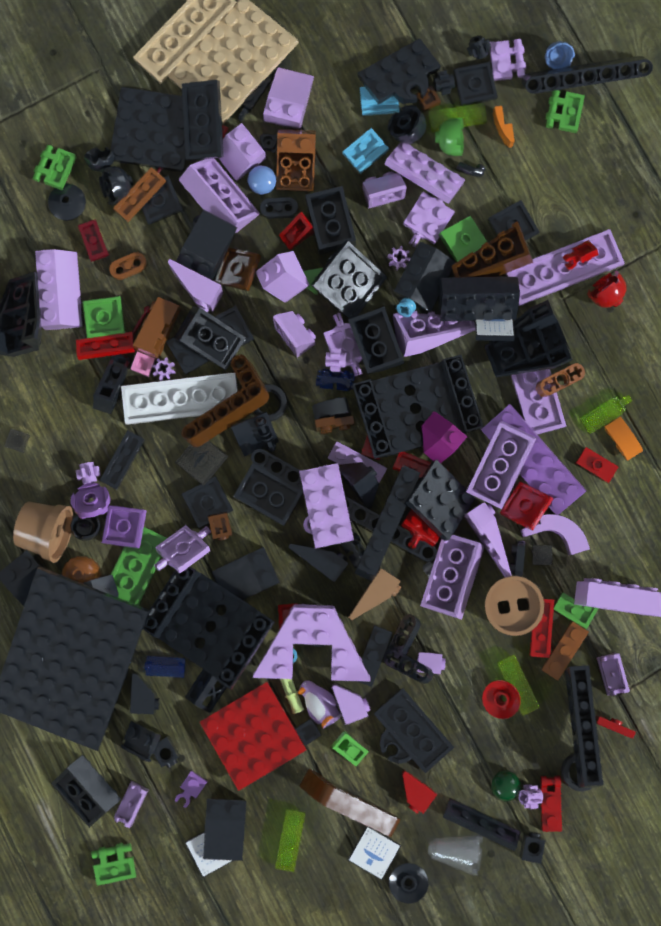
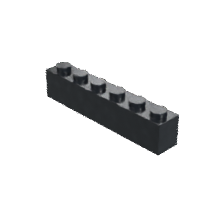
(387, 523)

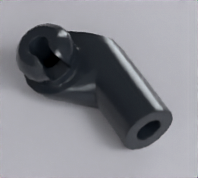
(470, 170)

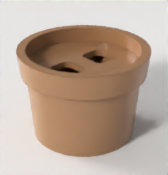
(43, 529)
(515, 621)

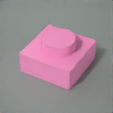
(142, 364)

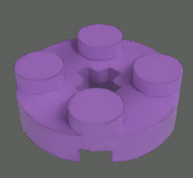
(87, 509)

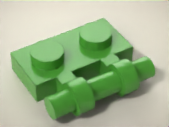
(570, 114)
(59, 169)
(114, 870)

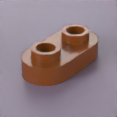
(128, 266)

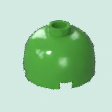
(451, 137)

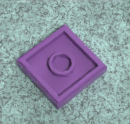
(124, 526)

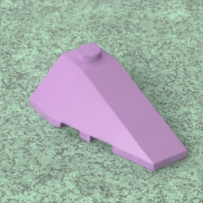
(426, 331)
(486, 528)

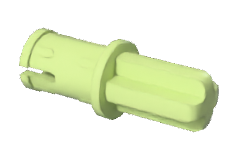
(292, 695)

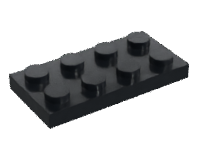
(202, 120)

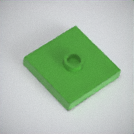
(462, 238)
(103, 317)

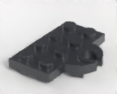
(400, 74)
(411, 732)

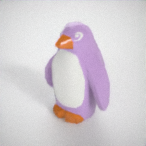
(320, 704)

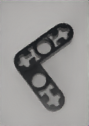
(401, 651)

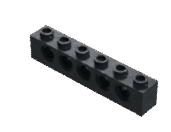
(583, 727)

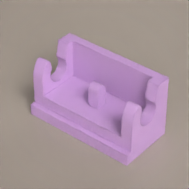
(613, 674)
(131, 804)

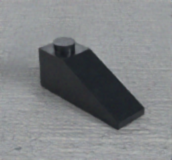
(110, 384)
(325, 561)

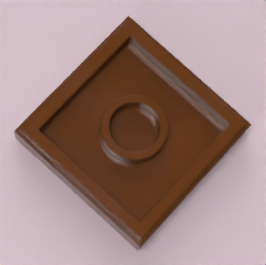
(238, 269)

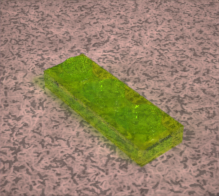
(470, 114)
(513, 673)
(290, 840)

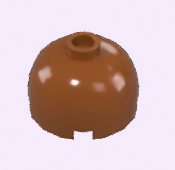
(81, 569)

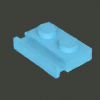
(370, 106)
(365, 150)

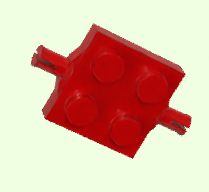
(419, 530)

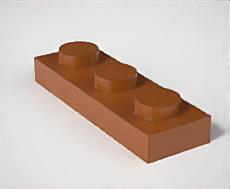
(139, 194)
(564, 650)

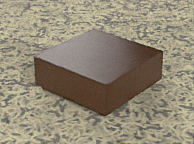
(430, 100)

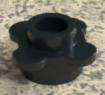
(268, 138)

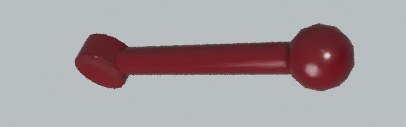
(146, 310)

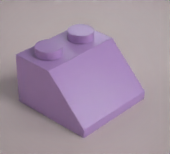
(241, 152)
(384, 189)
(283, 276)
(350, 704)

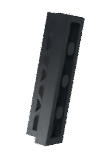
(203, 688)

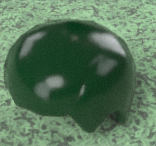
(505, 785)

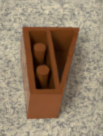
(157, 328)

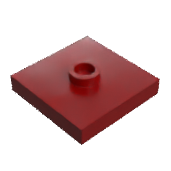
(526, 505)

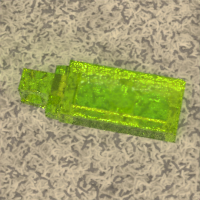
(605, 413)

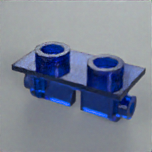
(342, 379)
(165, 666)

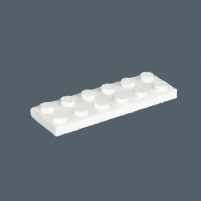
(175, 397)

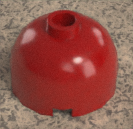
(608, 290)

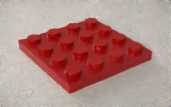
(252, 736)

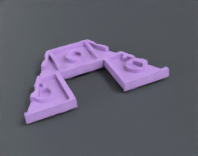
(312, 626)

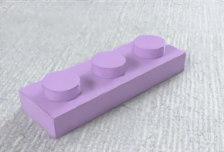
(343, 455)

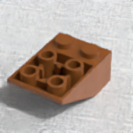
(295, 159)

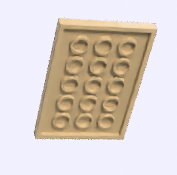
(238, 54)

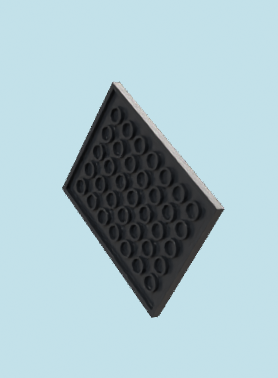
(69, 658)

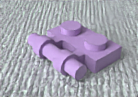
(501, 60)

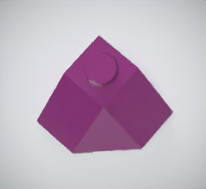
(440, 437)

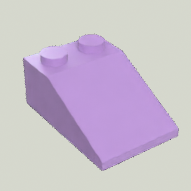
(288, 98)
(201, 289)
(293, 332)

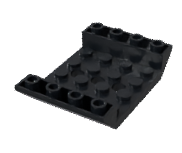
(436, 387)
(183, 615)

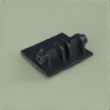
(255, 434)

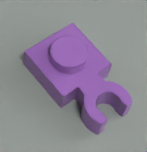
(192, 787)

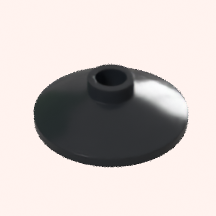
(71, 209)
(408, 893)

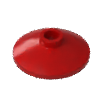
(493, 703)

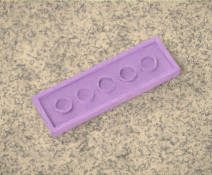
(549, 272)

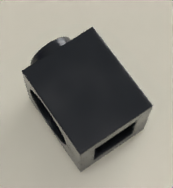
(166, 743)
(532, 856)

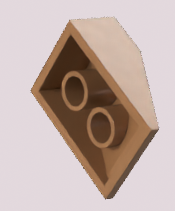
(378, 591)

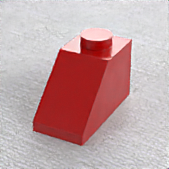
(417, 793)

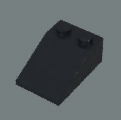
(207, 245)
(209, 337)
(247, 574)
(20, 575)
(224, 829)

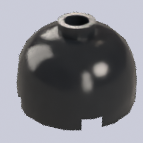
(407, 125)
(115, 183)

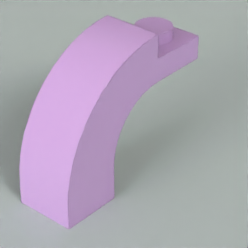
(569, 532)

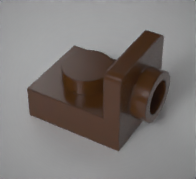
(220, 525)

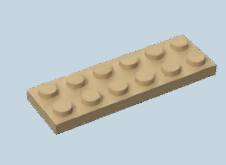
(181, 36)

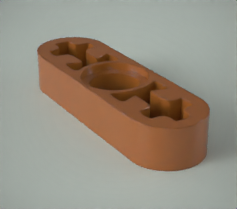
(553, 380)

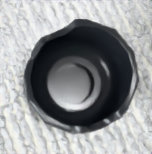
(99, 159)
(85, 528)

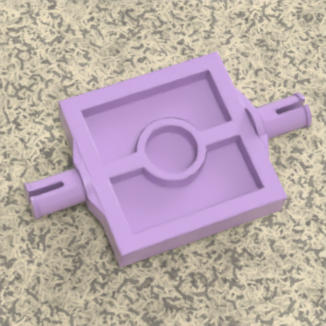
(427, 218)
(343, 338)
(182, 549)

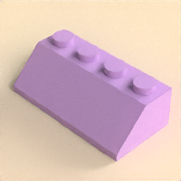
(218, 193)
(59, 289)
(452, 576)

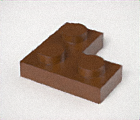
(327, 424)

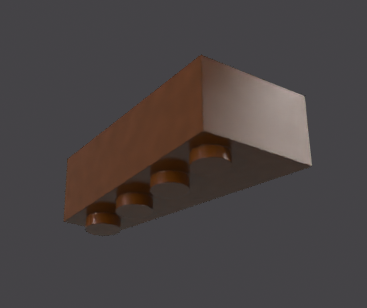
(496, 257)

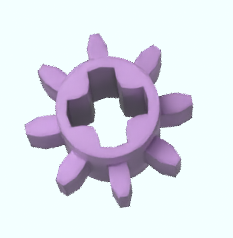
(404, 258)
(335, 359)
(158, 369)
(88, 473)
(530, 796)

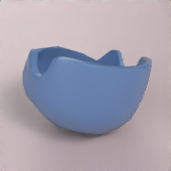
(559, 55)
(261, 179)

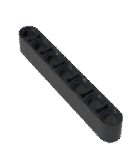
(595, 76)

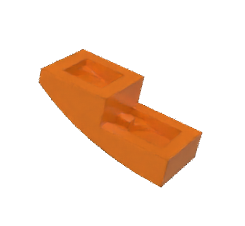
(504, 130)
(624, 438)

